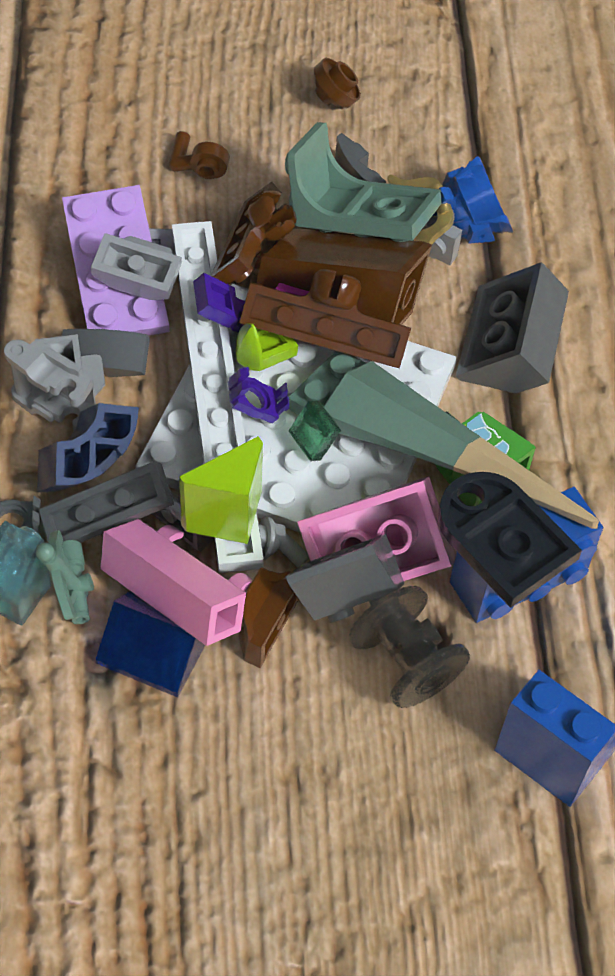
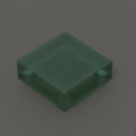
(314, 430)

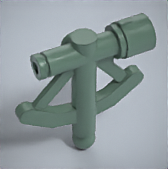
(66, 565)

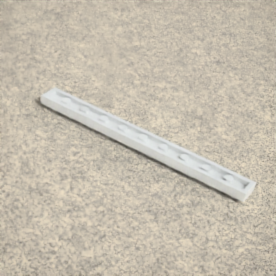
(210, 369)

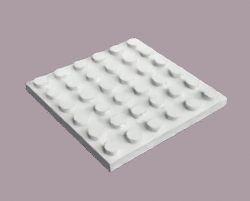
(290, 482)

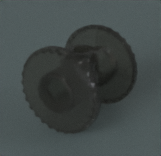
(411, 643)

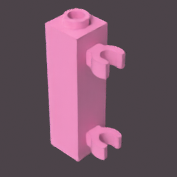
(174, 580)

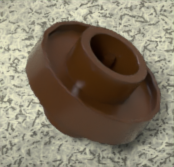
(336, 83)

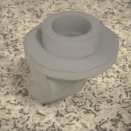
(274, 537)

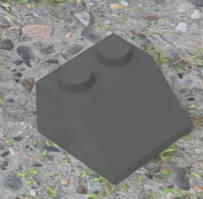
(347, 579)

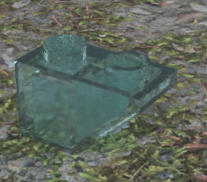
(22, 574)

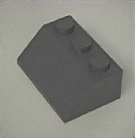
(514, 331)

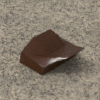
(265, 613)

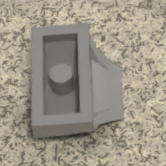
(136, 266)

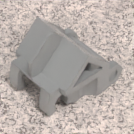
(54, 376)

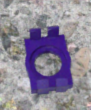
(240, 384)

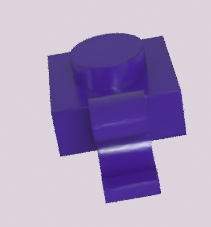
(218, 302)

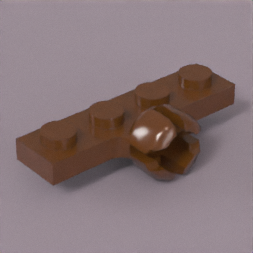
(255, 222)
(327, 319)

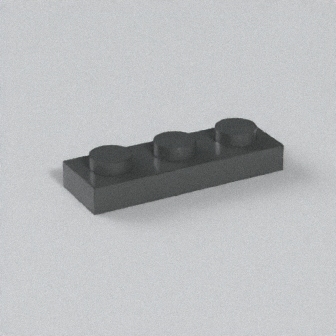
(109, 504)

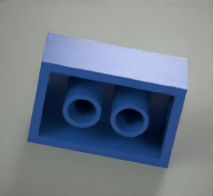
(485, 602)

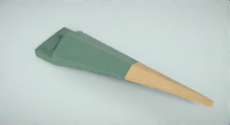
(387, 412)

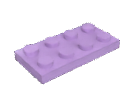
(121, 215)

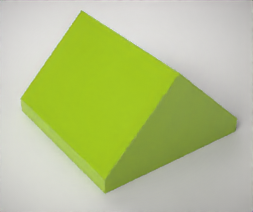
(224, 494)

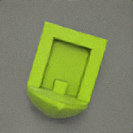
(262, 349)

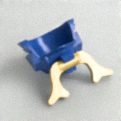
(466, 204)

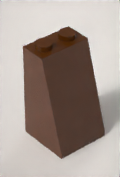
(386, 268)

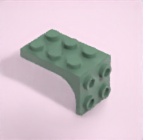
(336, 201)

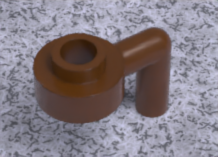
(207, 159)

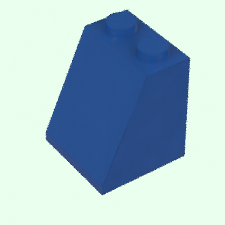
(555, 738)

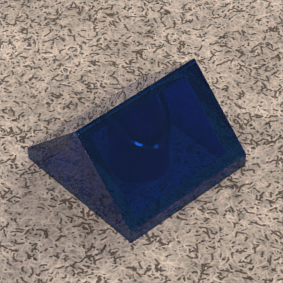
(147, 646)

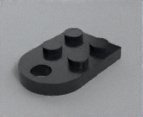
(505, 535)

